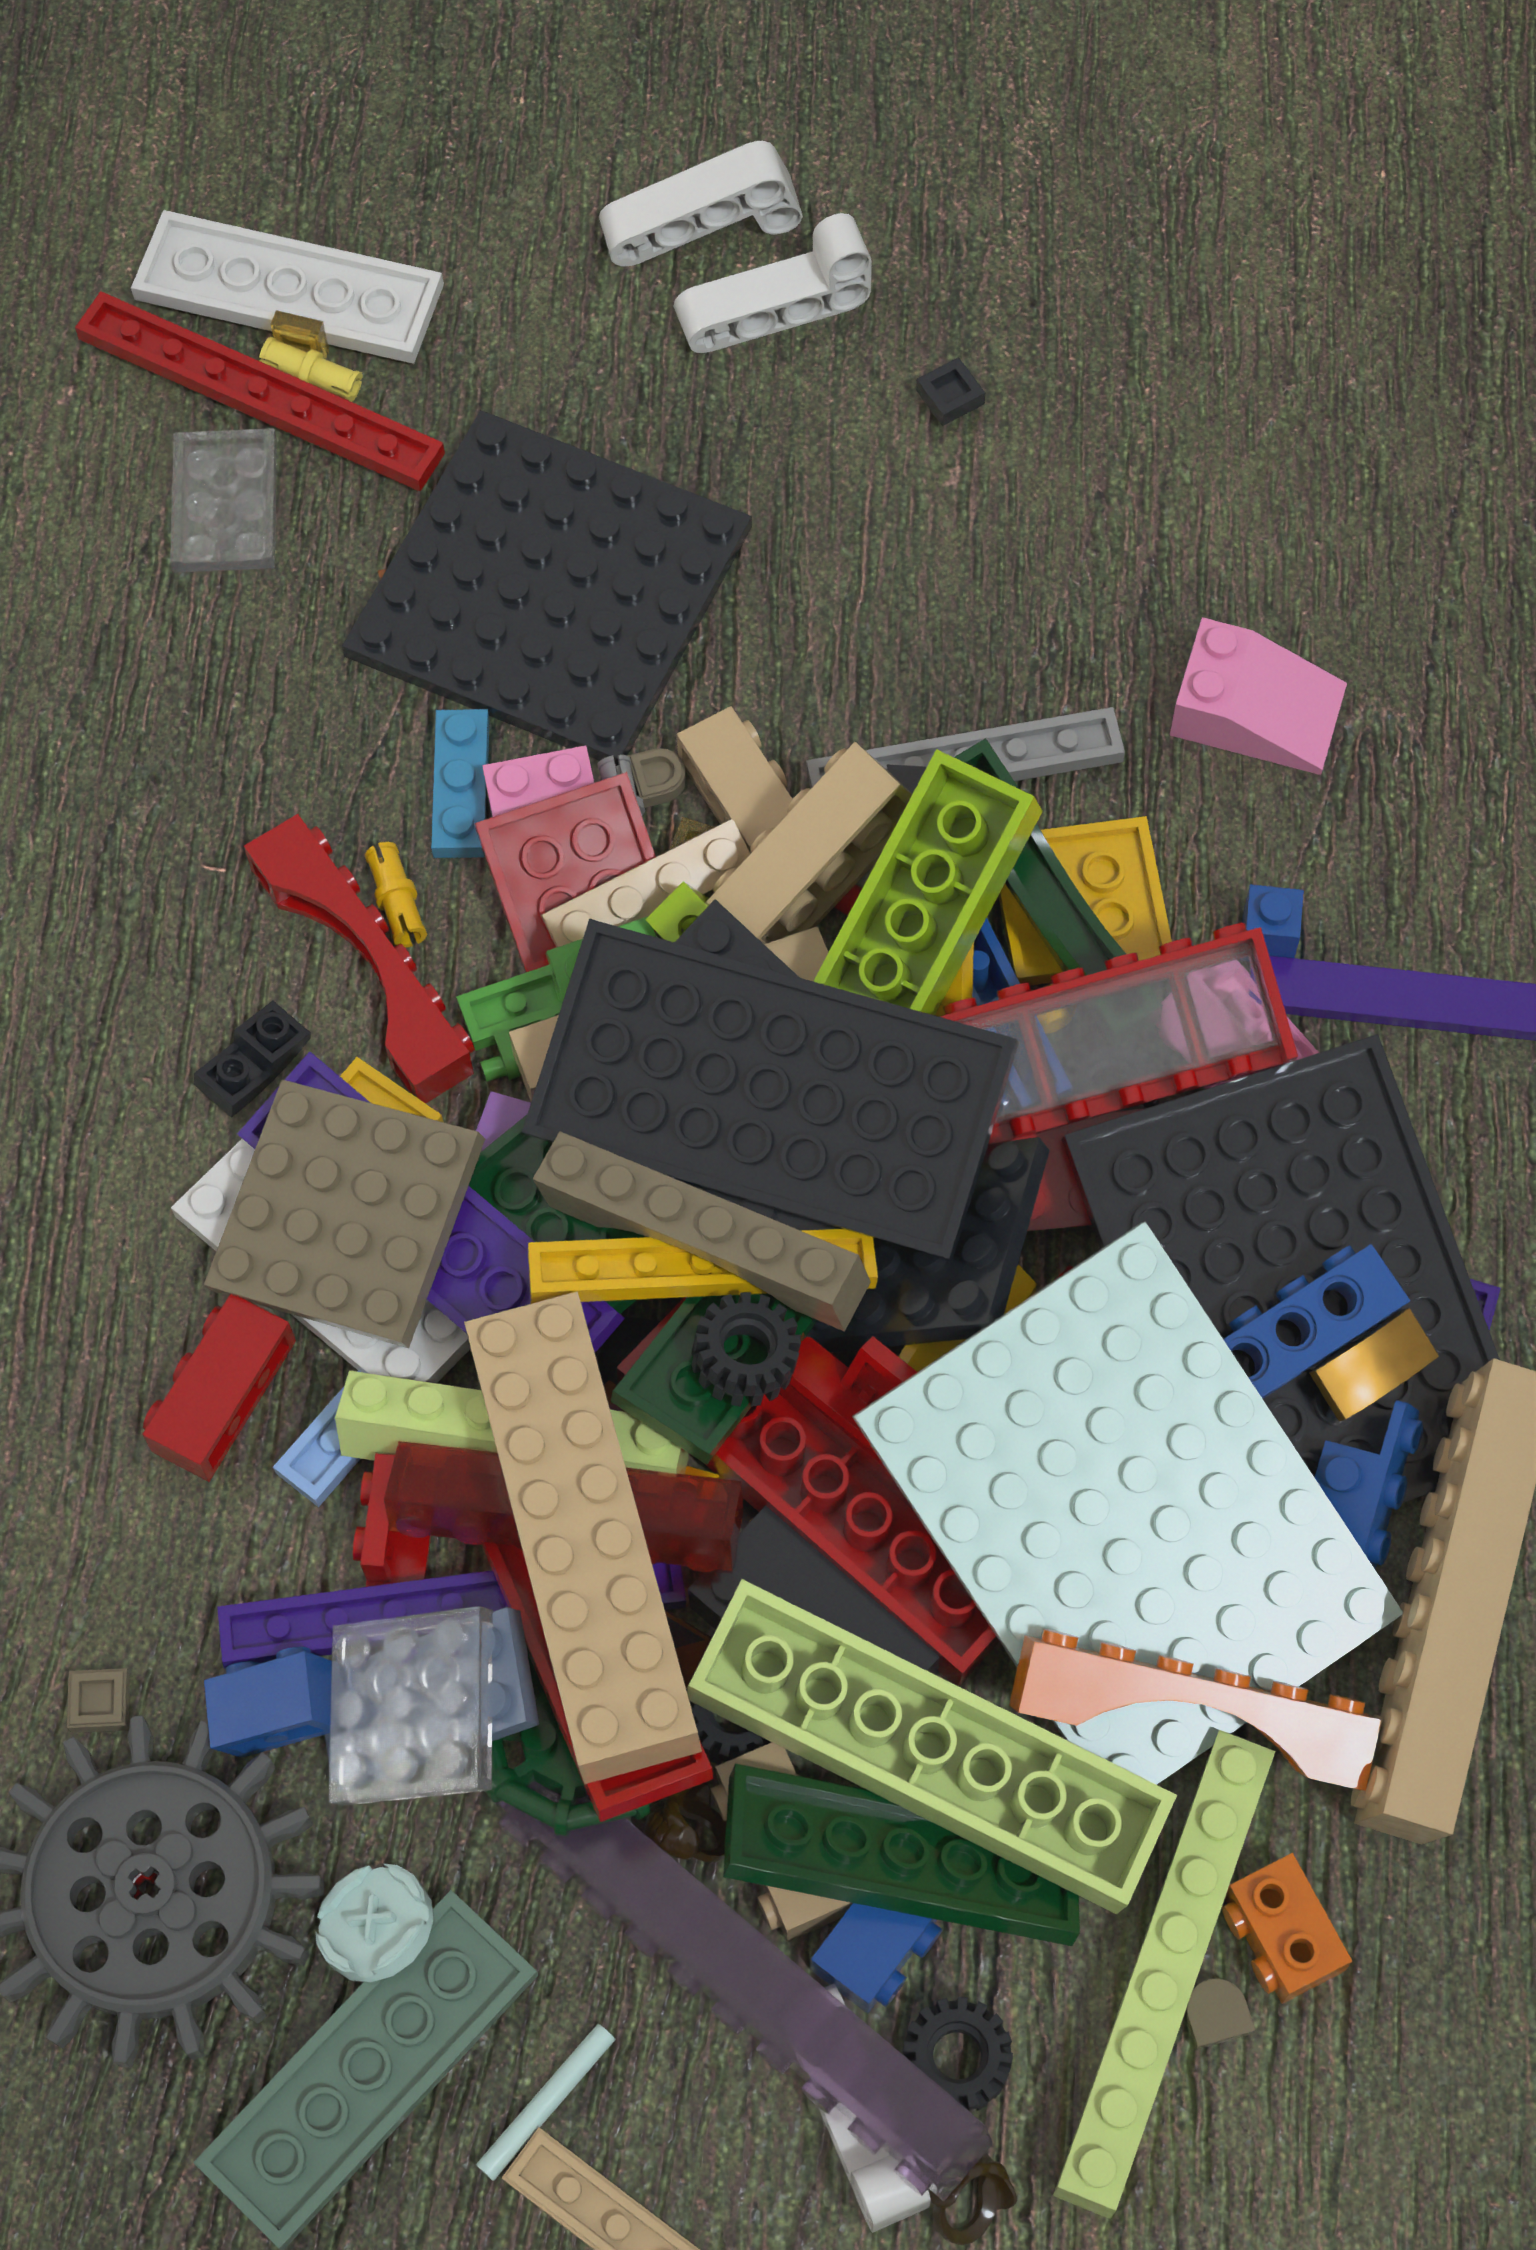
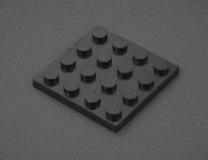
(946, 1300)

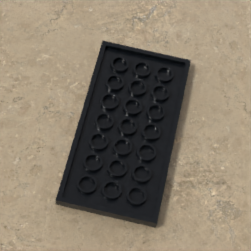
(773, 1088)

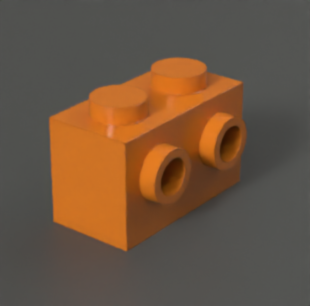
(1285, 1929)

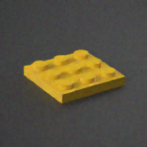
(1118, 880)

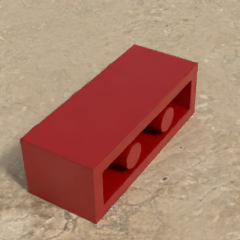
(218, 1386)

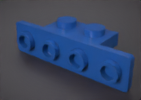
(1371, 1485)

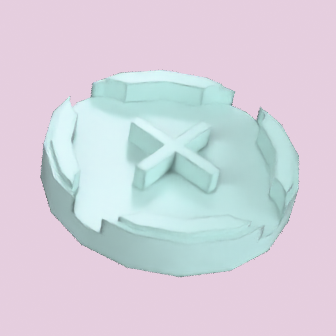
(374, 1923)

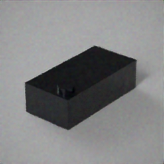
(793, 1570)

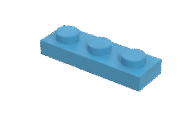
(459, 782)

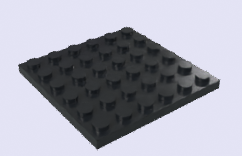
(548, 587)

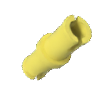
(312, 368)

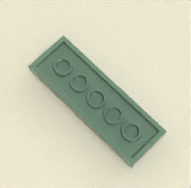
(364, 2074)

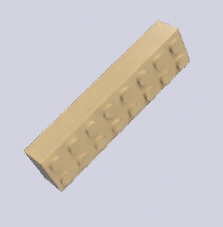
(582, 1539)
(1454, 1607)

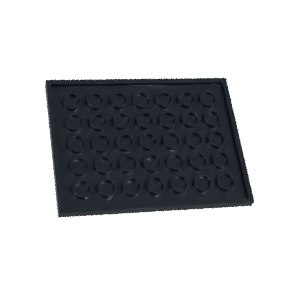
(1269, 1185)

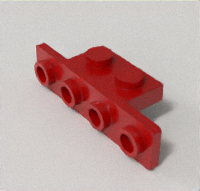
(846, 1390)
(383, 1553)

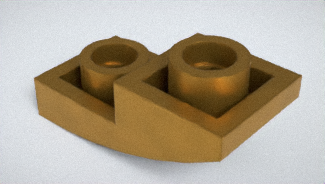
(1374, 1364)

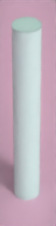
(545, 2102)

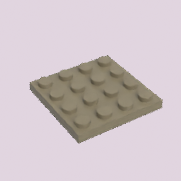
(345, 1212)

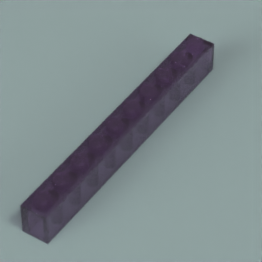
(766, 1994)

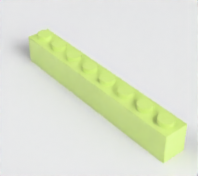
(1164, 1976)

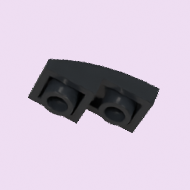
(254, 1059)

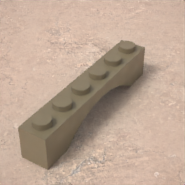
(777, 1258)

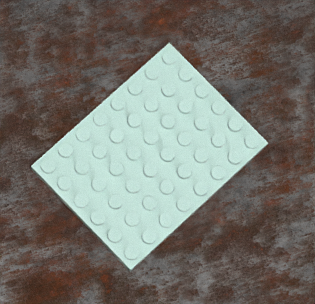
(1131, 1489)

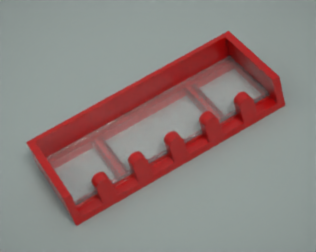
(1135, 1030)

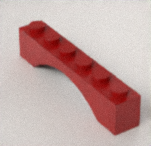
(303, 880)

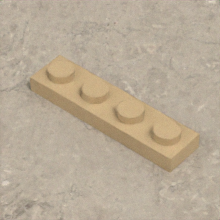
(645, 887)

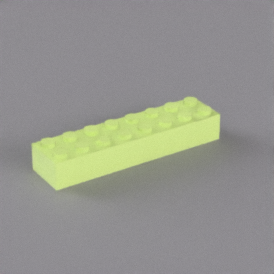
(931, 1747)

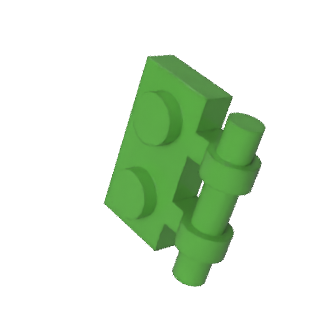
(504, 1007)

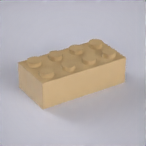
(816, 849)

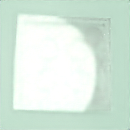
(411, 1707)

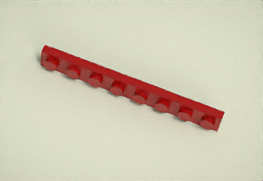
(260, 391)

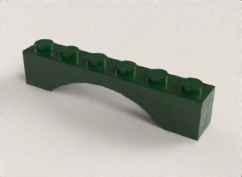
(1047, 892)

